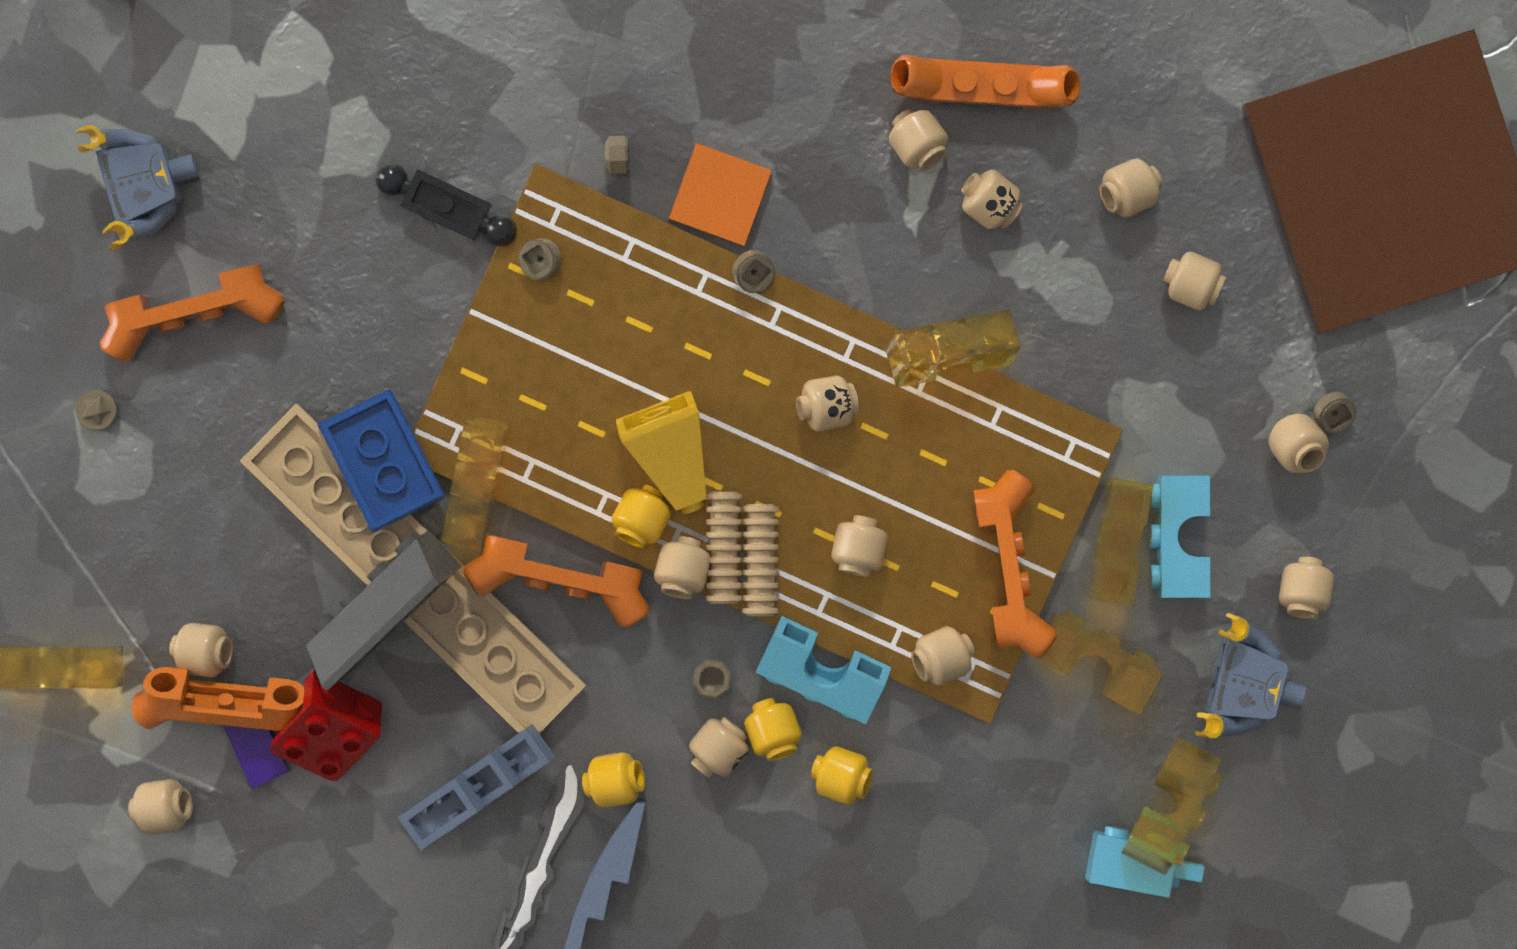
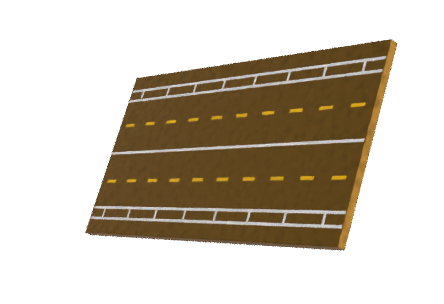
(660, 315)

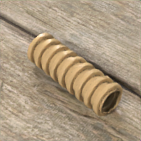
(724, 547)
(760, 559)

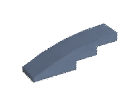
(476, 787)
(613, 865)

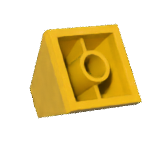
(669, 449)

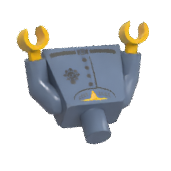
(138, 180)
(1247, 683)

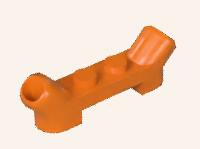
(984, 83)
(133, 317)
(504, 560)
(1013, 622)
(172, 696)

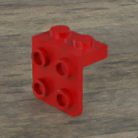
(329, 729)

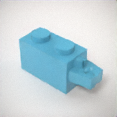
(1113, 869)

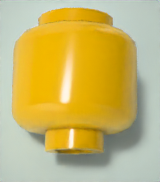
(641, 516)
(773, 729)
(842, 775)
(613, 780)

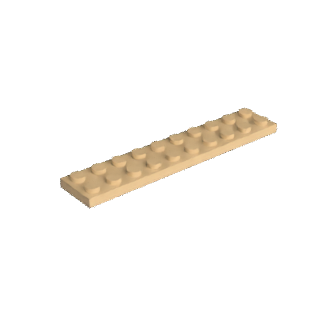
(467, 630)

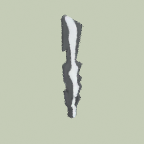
(536, 872)

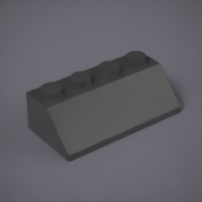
(380, 608)

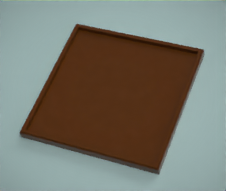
(1391, 179)

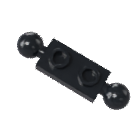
(446, 205)

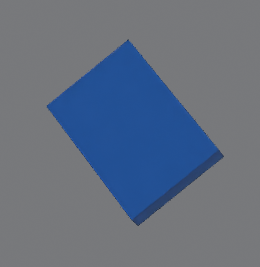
(381, 461)

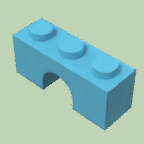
(1176, 571)
(847, 689)

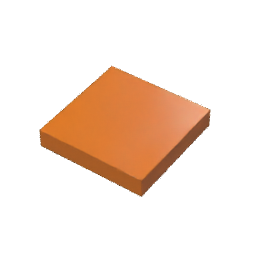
(720, 194)

